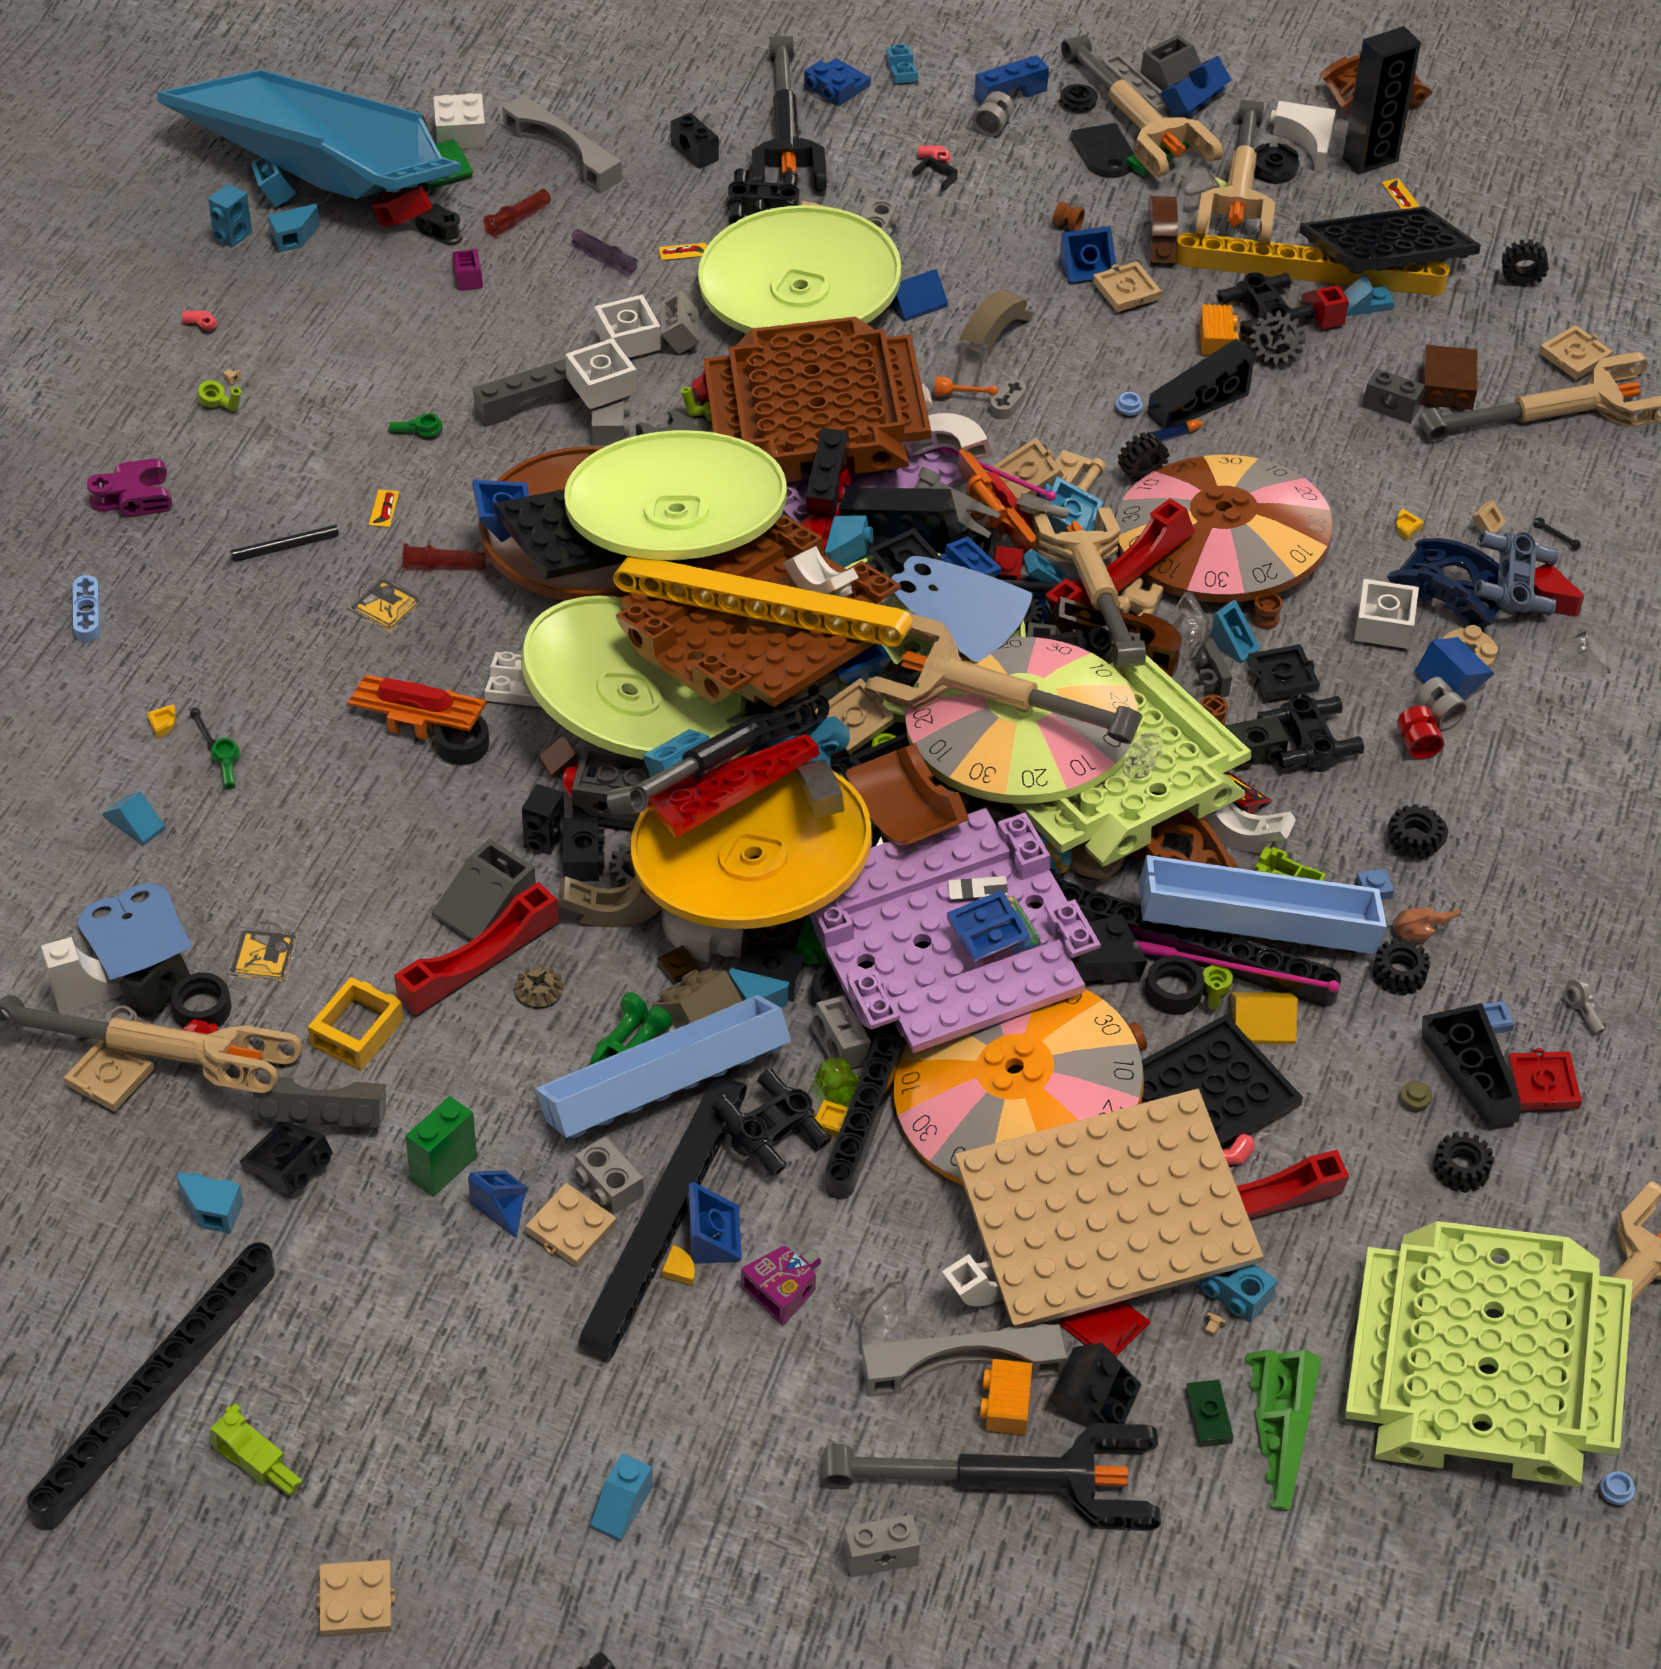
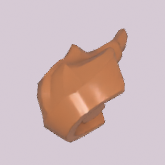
(1416, 922)

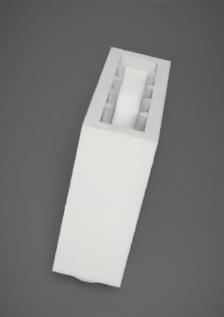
(1306, 126)
(76, 977)

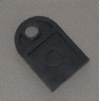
(1102, 148)

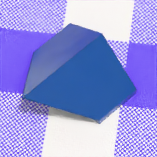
(498, 1197)

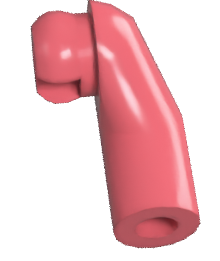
(935, 152)
(201, 318)
(1239, 1150)

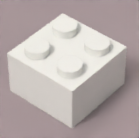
(460, 119)
(630, 325)
(601, 373)
(1386, 613)

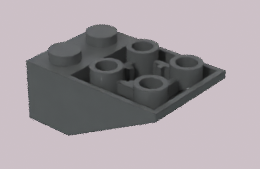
(483, 889)

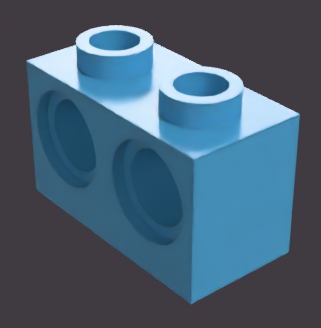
(230, 215)
(672, 751)
(1232, 1290)

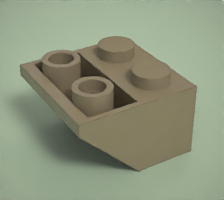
(698, 996)

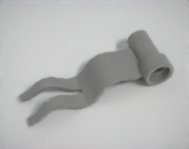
(962, 502)

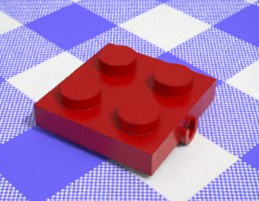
(1545, 1080)

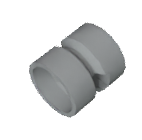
(993, 113)
(1444, 703)

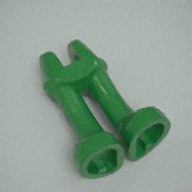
(634, 1013)

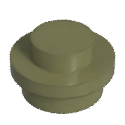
(1416, 1095)

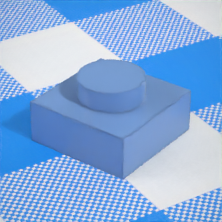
(1376, 879)

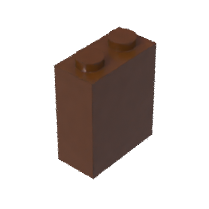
(1449, 377)

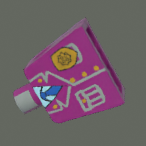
(781, 1281)

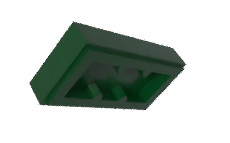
(1209, 1413)

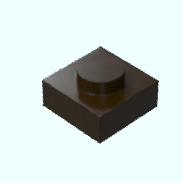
(677, 964)

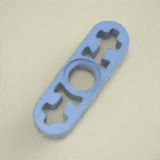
(91, 616)

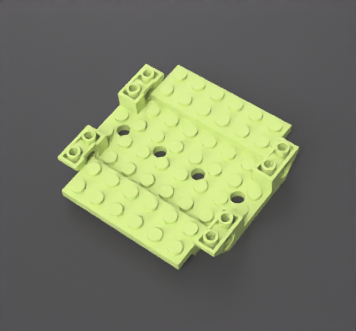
(1189, 773)
(1553, 1351)

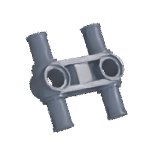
(1516, 572)

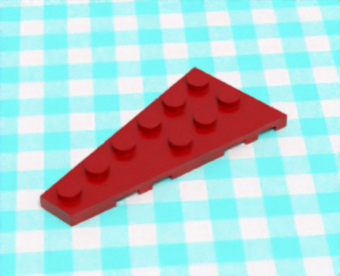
(701, 799)

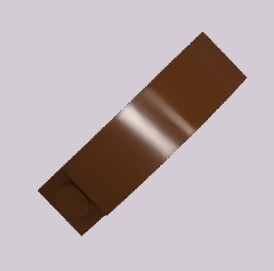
(1164, 229)
(1160, 639)

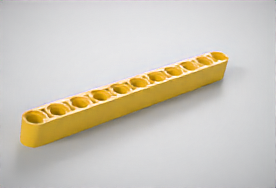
(1301, 263)
(764, 600)

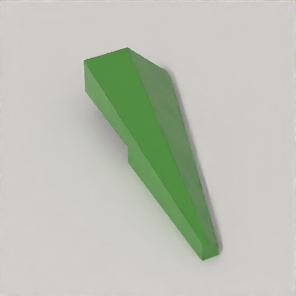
(1285, 1398)

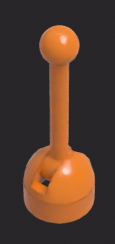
(945, 387)

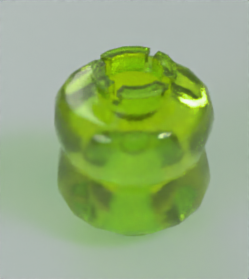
(836, 1080)

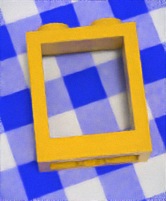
(344, 1047)

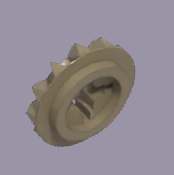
(541, 995)

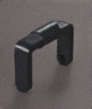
(940, 166)

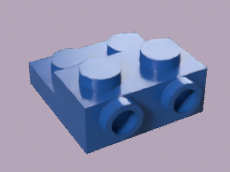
(835, 81)

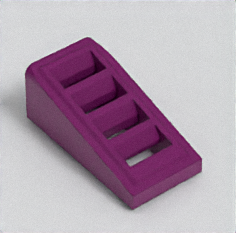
(468, 269)

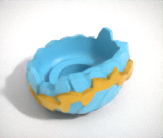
(1058, 861)

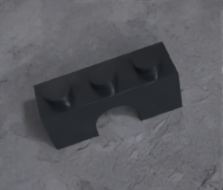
(828, 464)

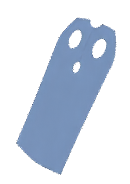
(137, 942)

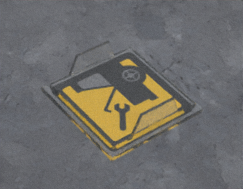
(385, 603)
(263, 952)

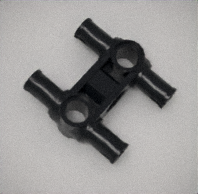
(754, 197)
(1260, 297)
(1311, 734)
(771, 1122)

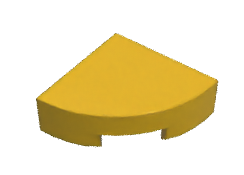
(1408, 524)
(162, 720)
(679, 1266)

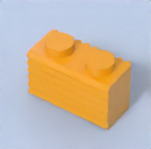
(1217, 327)
(1008, 1396)

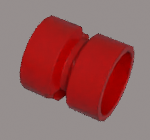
(1420, 732)

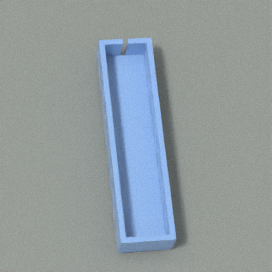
(1261, 904)
(663, 1066)

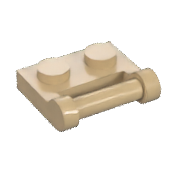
(1074, 464)

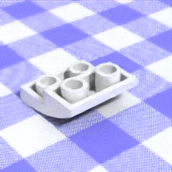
(507, 681)

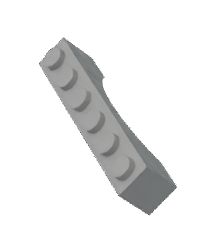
(532, 121)
(895, 1365)

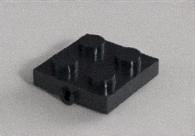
(1283, 672)

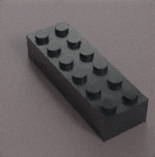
(1381, 100)

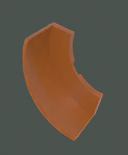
(903, 798)

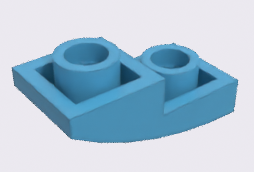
(901, 64)

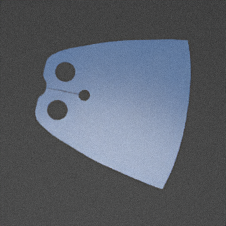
(970, 604)

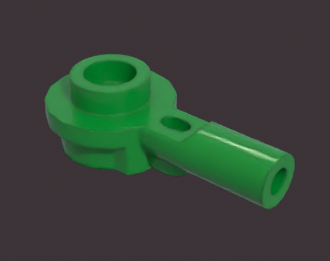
(426, 425)
(225, 753)

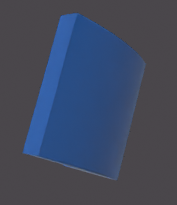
(969, 555)
(987, 925)

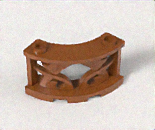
(1344, 73)
(1206, 844)

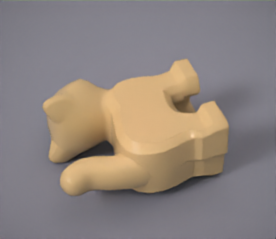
(1138, 600)

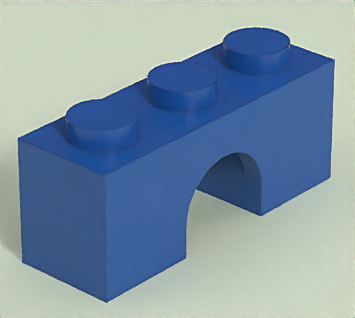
(1027, 74)
(1208, 80)

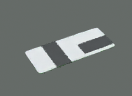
(976, 887)

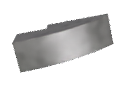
(820, 788)

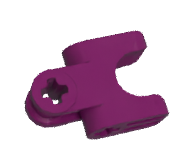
(130, 489)

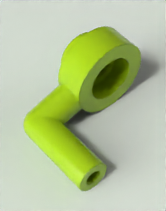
(217, 391)
(692, 409)
(1216, 983)

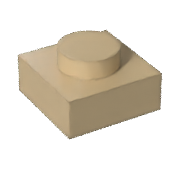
(1489, 517)

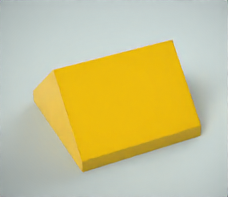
(1266, 1016)

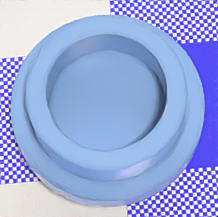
(1129, 404)
(1617, 1488)

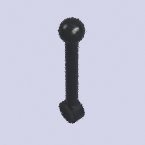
(1540, 523)
(195, 713)

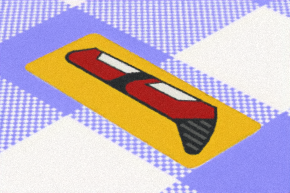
(1400, 194)
(682, 251)
(384, 508)

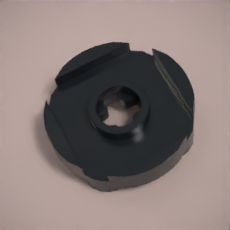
(1276, 162)

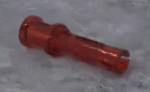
(509, 215)
(431, 557)

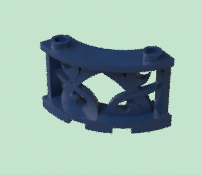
(1456, 594)

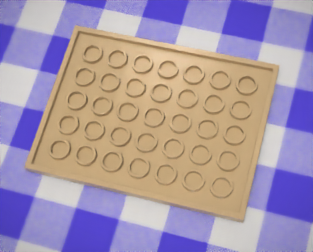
(1107, 1209)

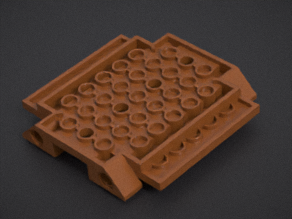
(860, 380)
(742, 654)

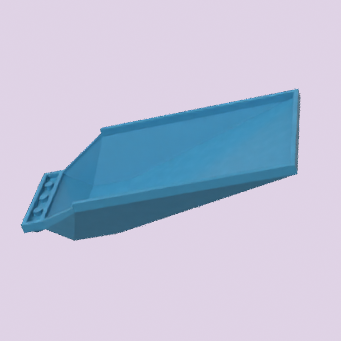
(316, 131)

